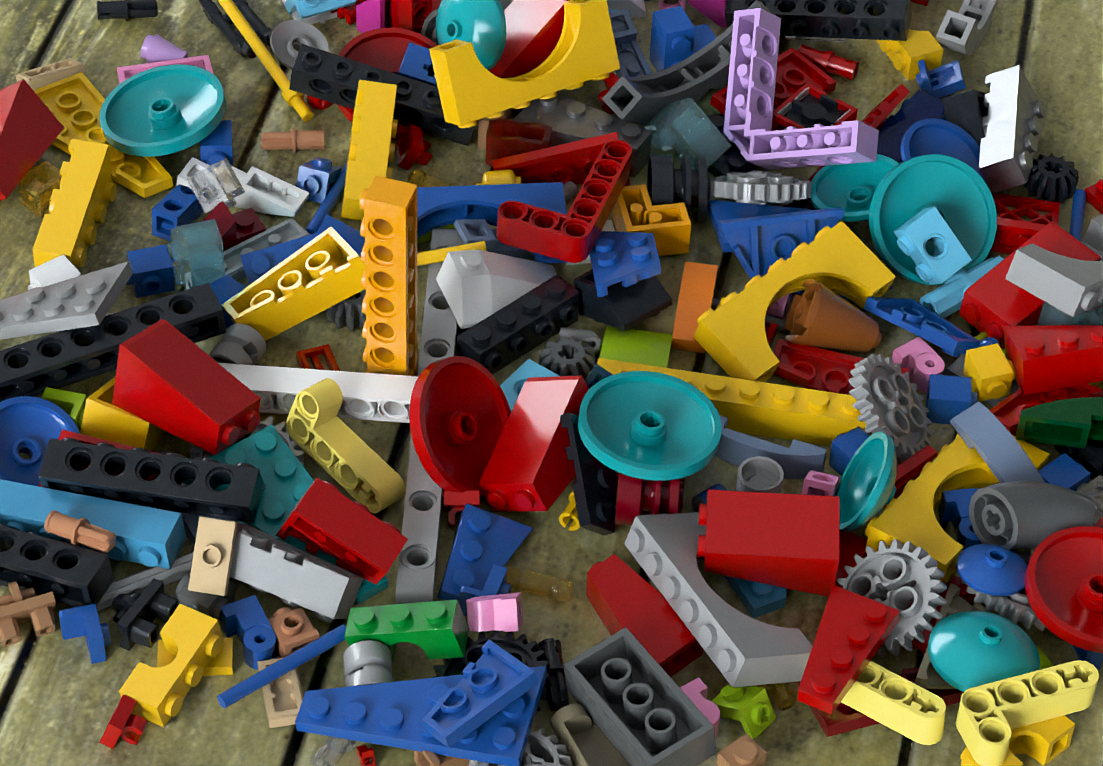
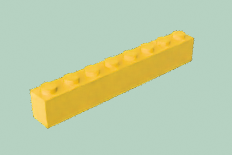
(766, 407)

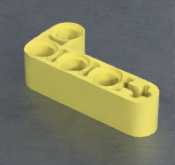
(339, 450)
(898, 704)
(995, 708)

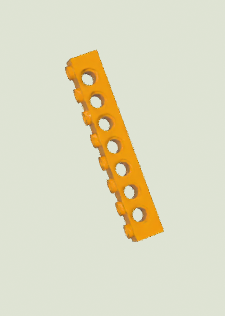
(390, 276)

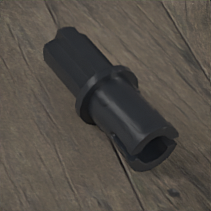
(127, 9)
(558, 692)

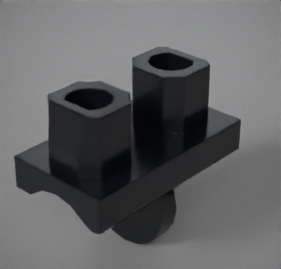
(138, 611)

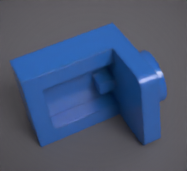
(941, 80)
(316, 177)
(495, 585)
(85, 622)

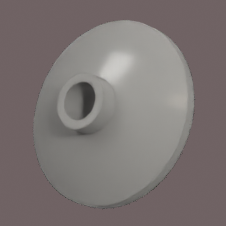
(289, 36)

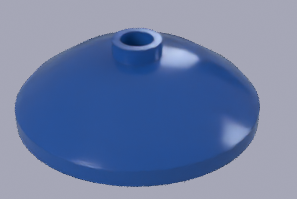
(940, 138)
(26, 428)

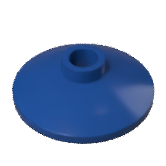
(992, 569)

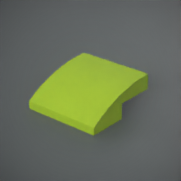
(637, 346)

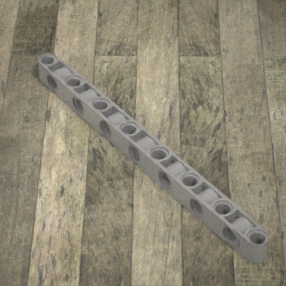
(423, 496)

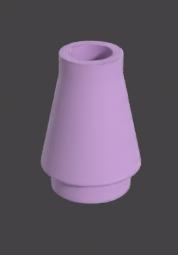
(159, 49)

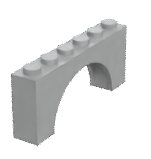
(1061, 280)
(739, 646)

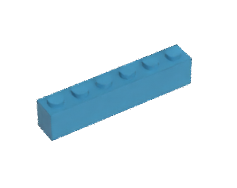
(141, 532)

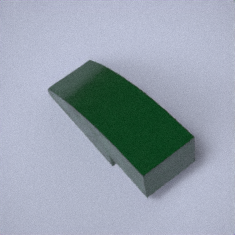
(1063, 422)

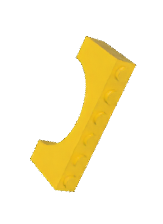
(582, 54)
(736, 330)
(912, 513)

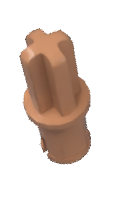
(293, 140)
(80, 531)

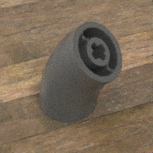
(1026, 512)

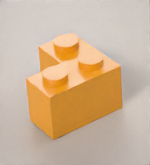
(667, 222)

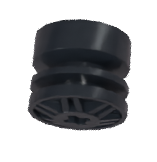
(680, 185)

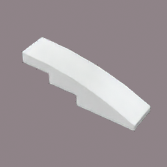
(262, 190)

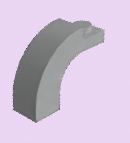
(968, 27)

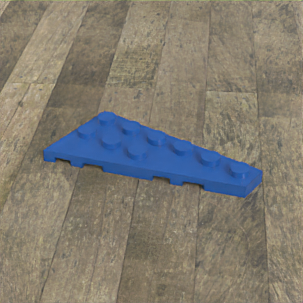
(395, 714)

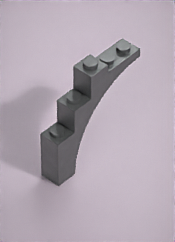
(645, 96)

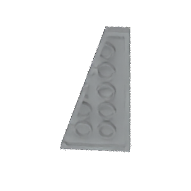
(65, 304)

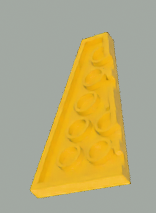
(78, 109)

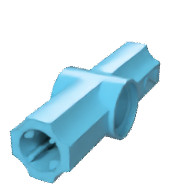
(949, 297)

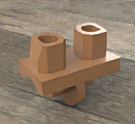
(25, 607)

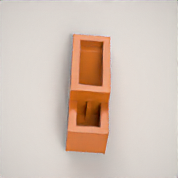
(694, 299)

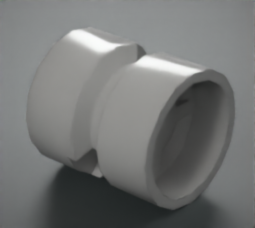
(239, 346)
(760, 475)
(367, 663)

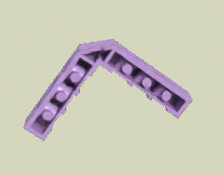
(752, 102)

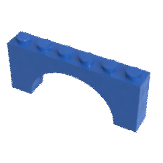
(449, 203)

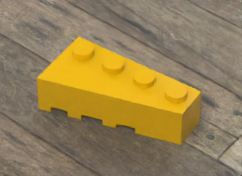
(369, 143)
(77, 205)
(299, 286)

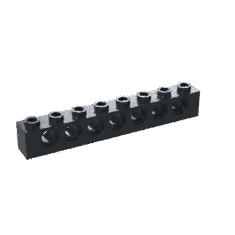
(94, 350)

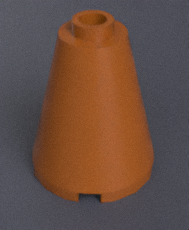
(829, 321)

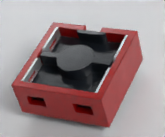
(811, 107)

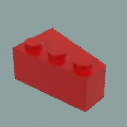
(1054, 355)
(343, 530)

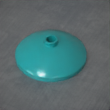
(474, 22)
(850, 186)
(867, 482)
(980, 649)

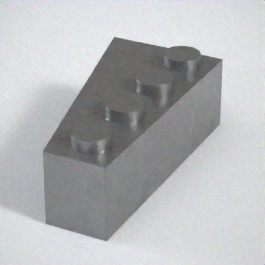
(578, 121)
(1010, 129)

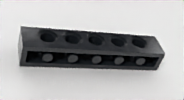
(836, 18)
(337, 79)
(236, 502)
(54, 566)

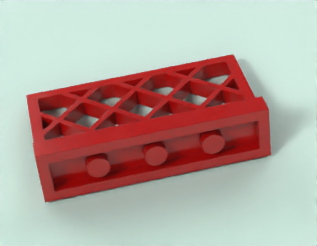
(1012, 229)

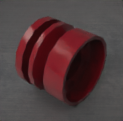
(642, 495)

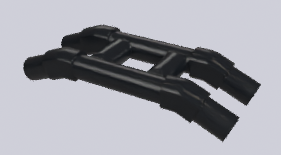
(224, 24)

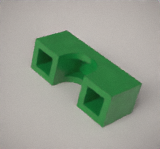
(432, 625)

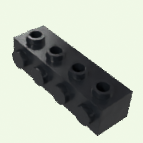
(521, 325)

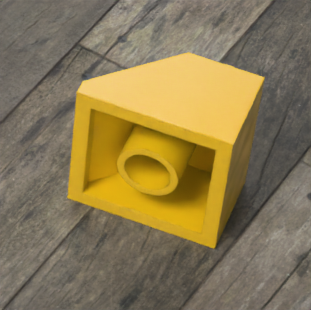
(116, 425)

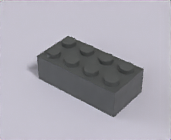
(639, 704)

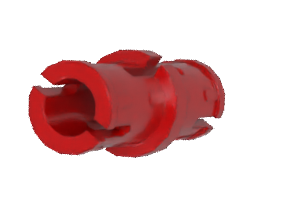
(830, 62)

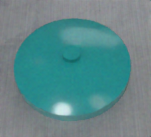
(163, 110)
(925, 183)
(649, 425)

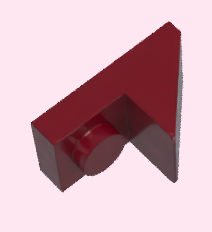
(237, 226)

